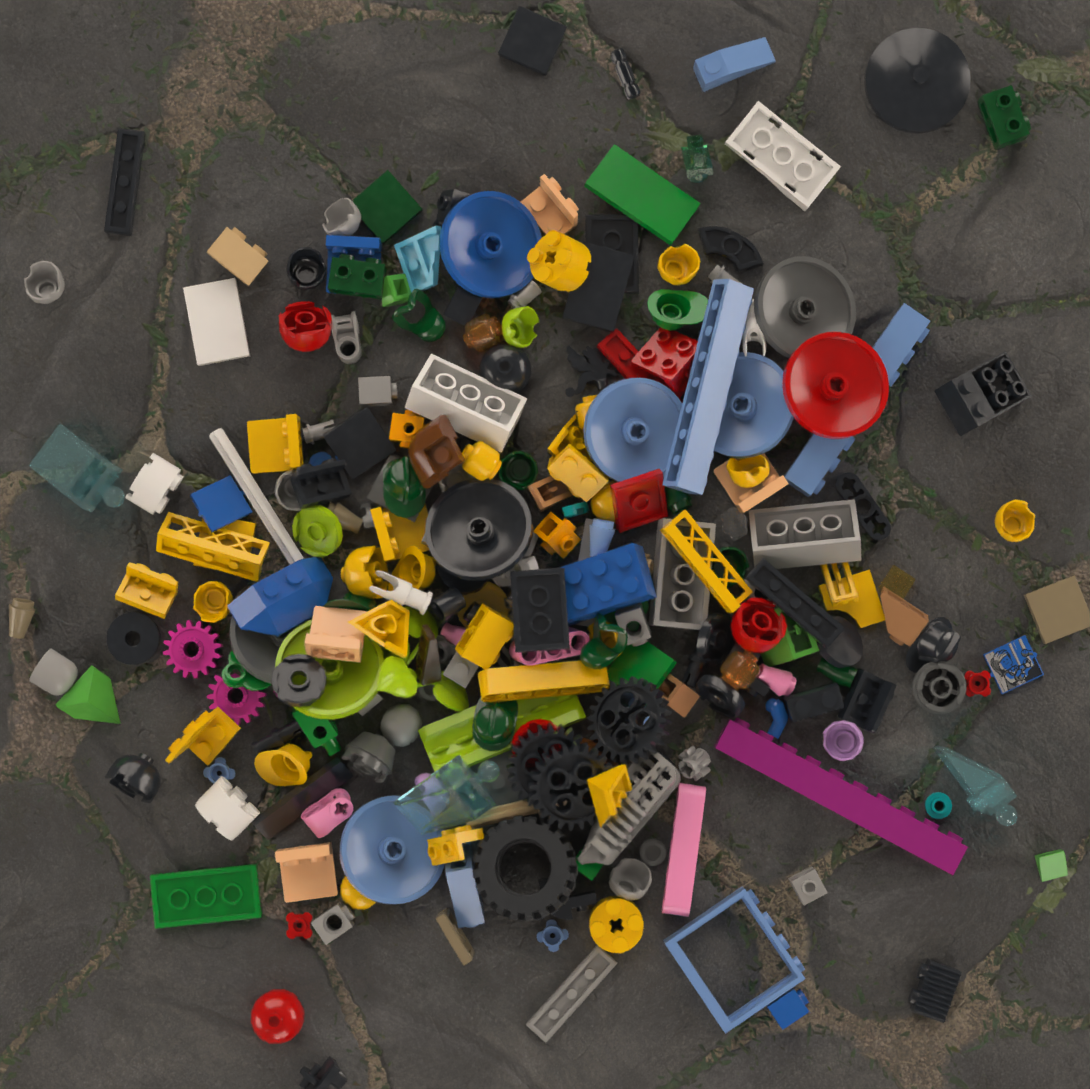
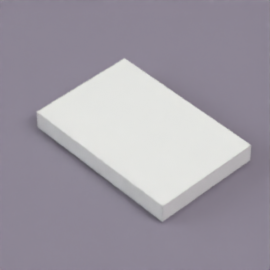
(216, 321)

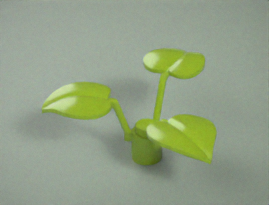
(401, 681)

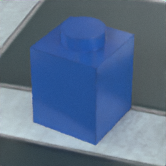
(789, 1007)

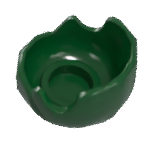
(518, 470)
(736, 559)

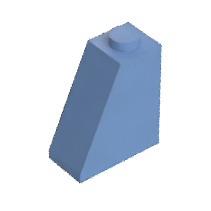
(463, 891)

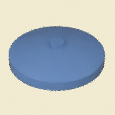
(755, 409)
(631, 427)
(387, 854)

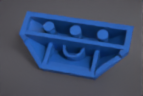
(283, 598)

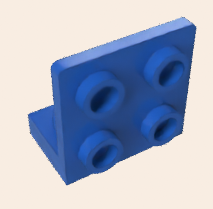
(356, 246)

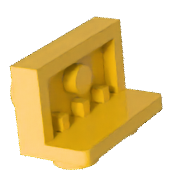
(577, 473)
(147, 590)
(449, 846)

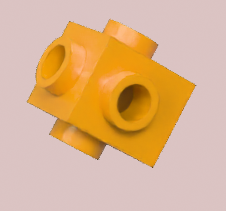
(399, 426)
(560, 539)

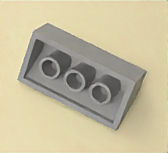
(806, 534)
(680, 594)

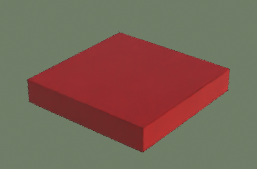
(639, 500)

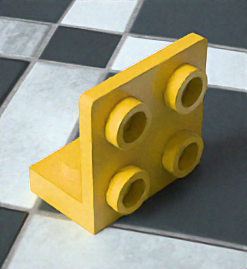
(275, 444)
(398, 533)
(205, 736)

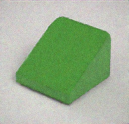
(395, 290)
(1051, 865)

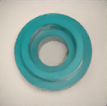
(930, 802)

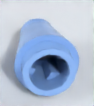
(601, 534)

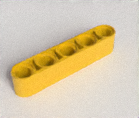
(540, 681)

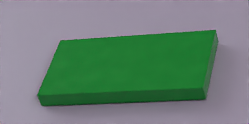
(642, 194)
(205, 896)

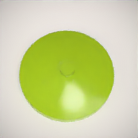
(348, 684)

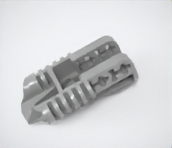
(611, 839)

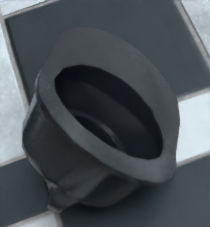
(934, 645)

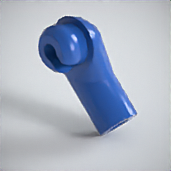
(779, 717)

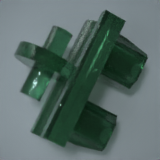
(696, 159)

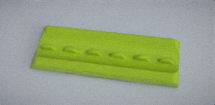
(454, 734)

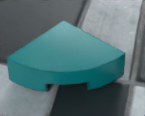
(575, 510)

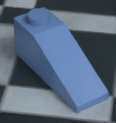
(732, 63)

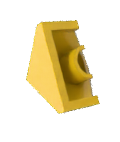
(569, 434)
(387, 626)
(608, 790)

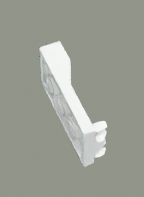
(782, 155)

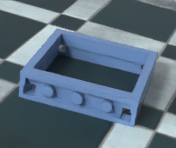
(778, 942)

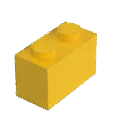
(485, 637)

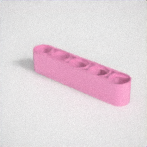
(683, 849)

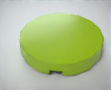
(317, 531)

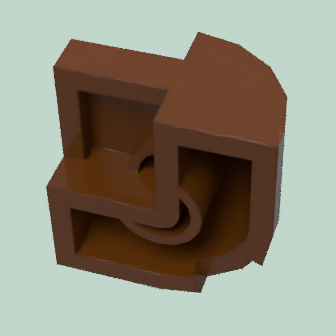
(434, 451)

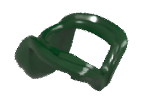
(430, 326)
(595, 653)

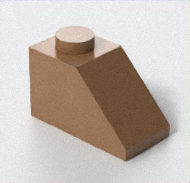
(902, 618)
(680, 696)

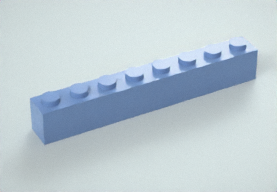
(708, 386)
(821, 453)

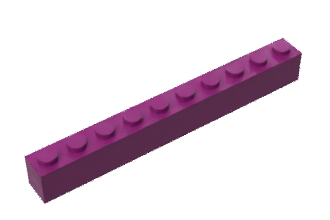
(840, 796)

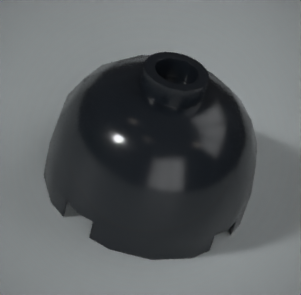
(506, 367)
(135, 776)

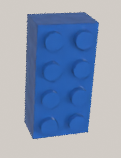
(607, 583)

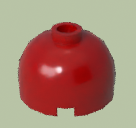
(305, 326)
(758, 626)
(277, 1016)

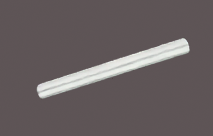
(255, 496)

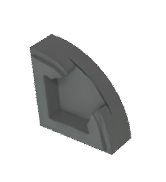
(367, 516)

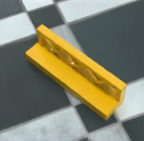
(209, 550)
(702, 569)

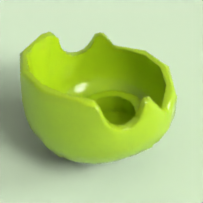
(519, 326)

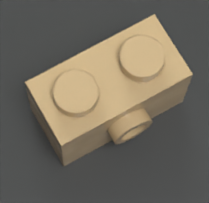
(238, 256)

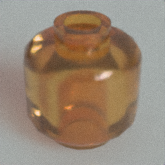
(483, 333)
(740, 669)

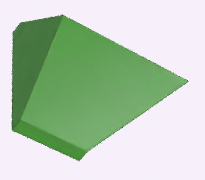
(91, 698)

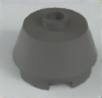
(939, 687)
(370, 756)

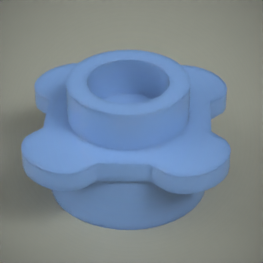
(219, 765)
(552, 943)

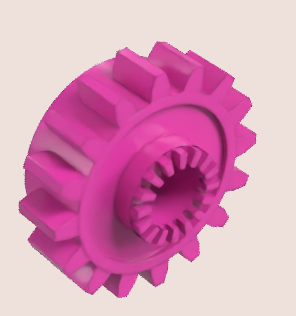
(178, 649)
(236, 711)

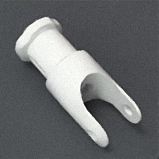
(752, 331)
(403, 593)

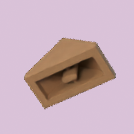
(548, 492)

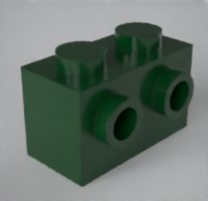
(1004, 117)
(357, 277)

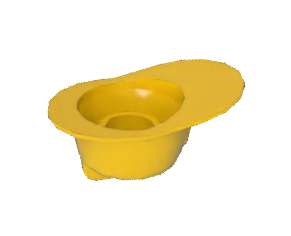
(415, 568)
(284, 766)

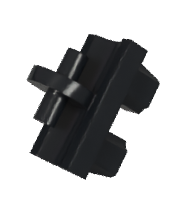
(322, 1076)

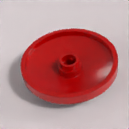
(835, 385)

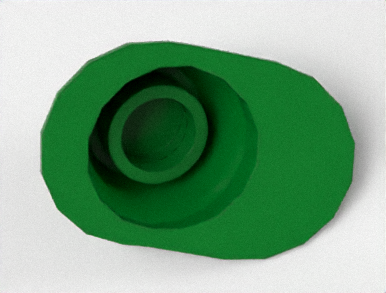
(676, 308)

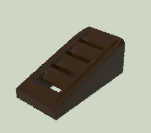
(427, 660)

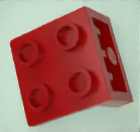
(669, 358)

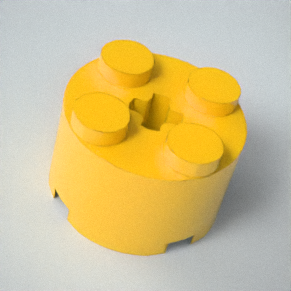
(559, 261)
(618, 939)

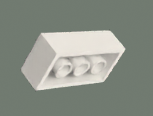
(468, 400)

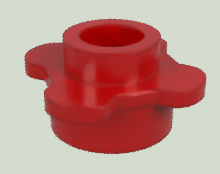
(983, 677)
(293, 919)

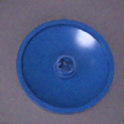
(488, 244)

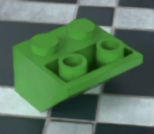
(792, 646)

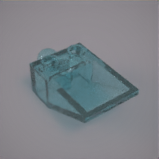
(76, 467)
(985, 787)
(449, 796)

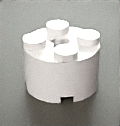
(154, 484)
(226, 808)

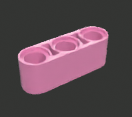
(538, 657)

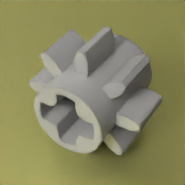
(694, 763)

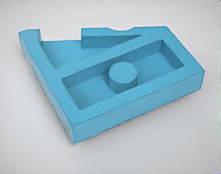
(420, 258)

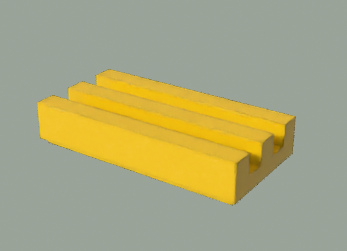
(843, 598)

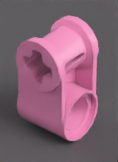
(326, 813)

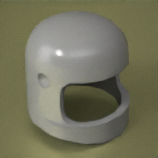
(54, 673)

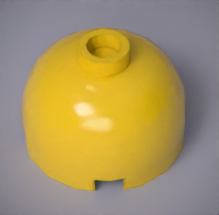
(361, 569)

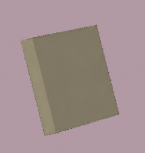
(1058, 609)
(455, 936)

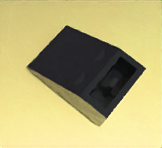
(982, 393)

